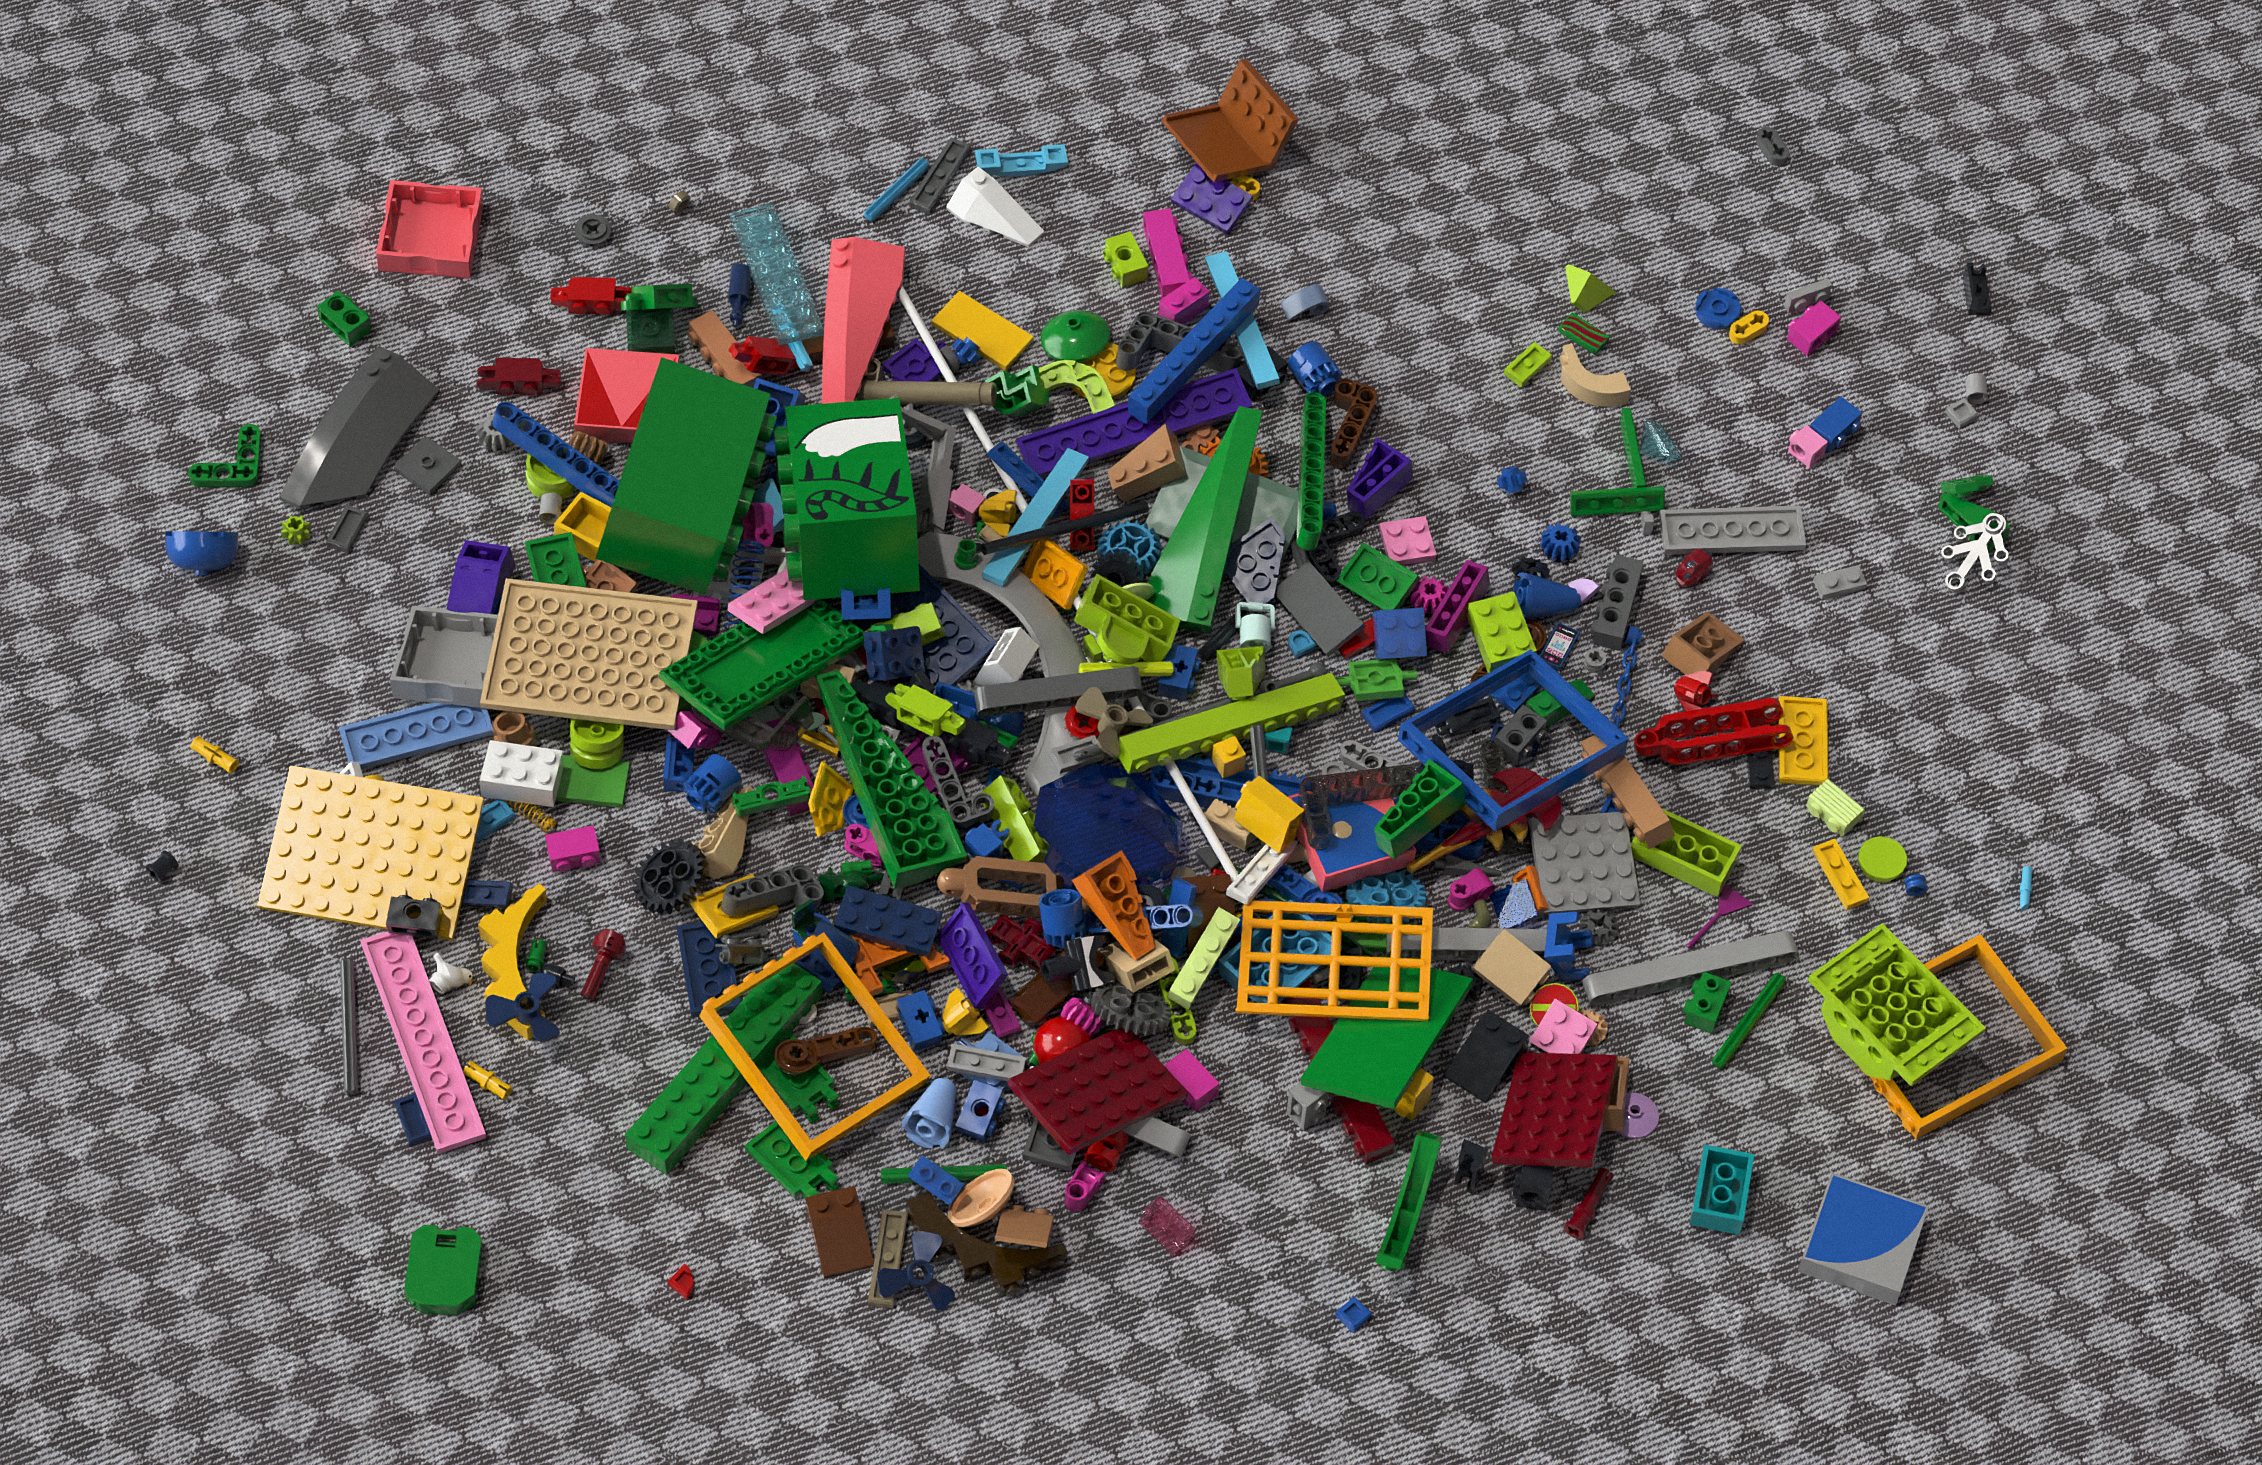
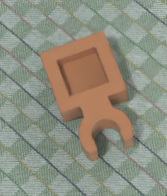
(1199, 436)

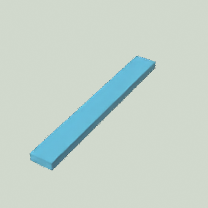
(1247, 333)
(1036, 514)

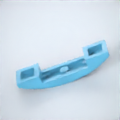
(1022, 164)

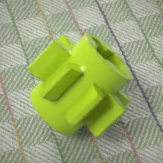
(295, 530)

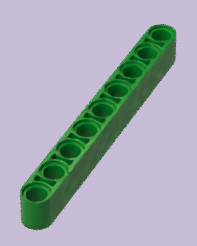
(1311, 471)

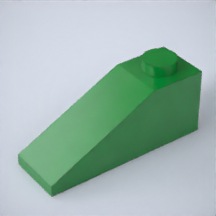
(1967, 514)
(1550, 708)

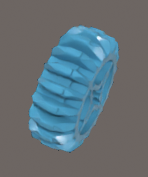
(1136, 539)

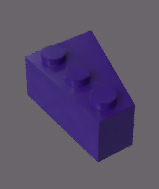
(1379, 479)

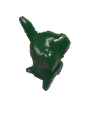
(835, 884)

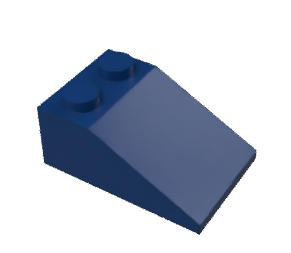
(779, 398)

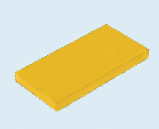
(997, 337)
(1807, 756)

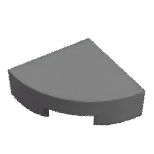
(1647, 522)

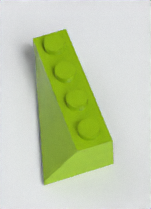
(1013, 811)

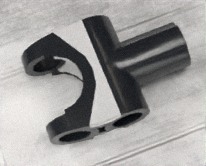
(1078, 964)

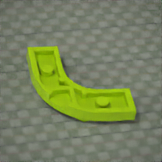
(1081, 376)

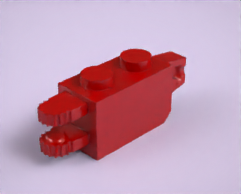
(590, 295)
(764, 356)

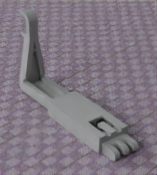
(938, 479)

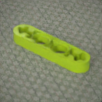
(1175, 1021)

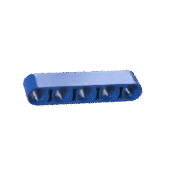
(1154, 914)

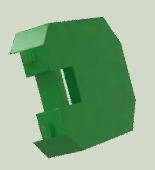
(443, 1275)

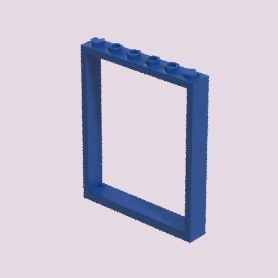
(1478, 800)

